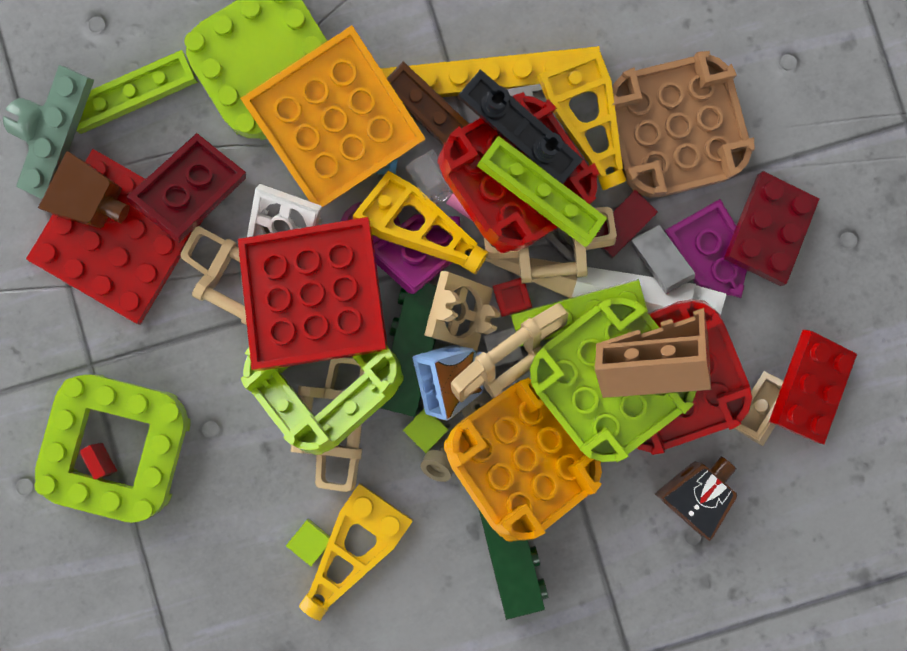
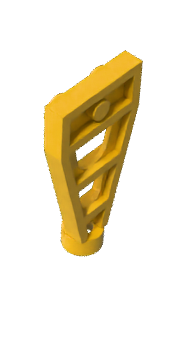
(574, 79)
(389, 199)
(374, 515)

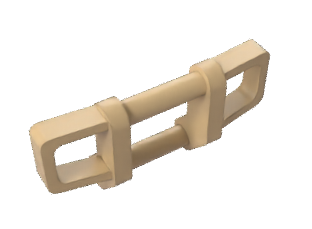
(576, 267)
(205, 287)
(483, 368)
(351, 449)

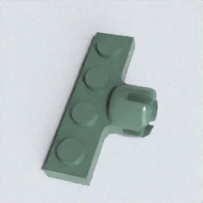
(48, 127)

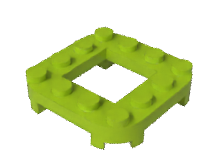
(336, 420)
(63, 437)

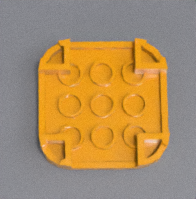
(520, 463)

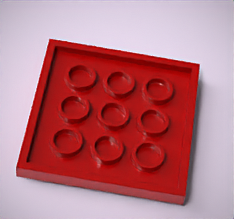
(113, 264)
(311, 294)

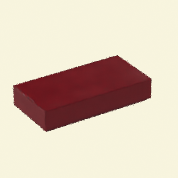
(629, 220)

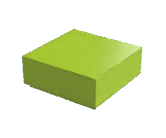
(425, 430)
(308, 542)

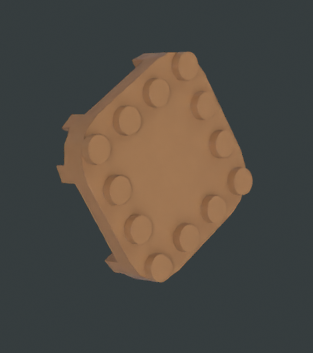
(680, 125)

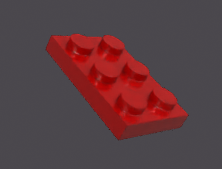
(813, 387)

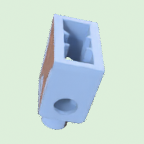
(436, 372)

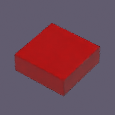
(512, 297)
(98, 461)

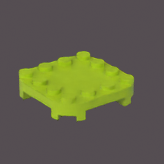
(247, 47)
(569, 387)

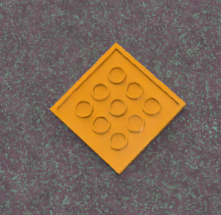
(333, 118)

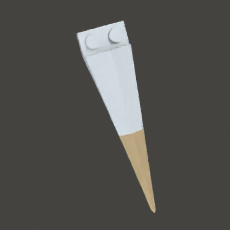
(600, 278)

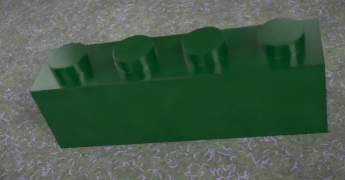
(408, 342)
(515, 574)

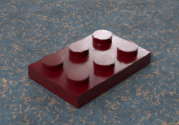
(187, 187)
(771, 228)

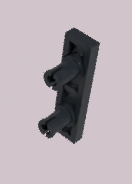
(519, 126)

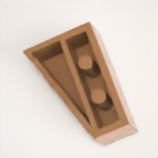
(656, 361)

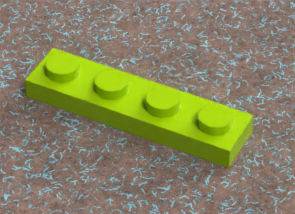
(136, 90)
(542, 191)
(580, 304)

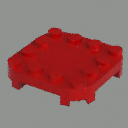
(496, 211)
(730, 390)

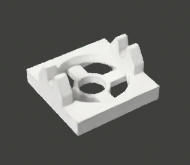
(265, 196)

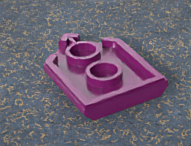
(703, 244)
(410, 267)

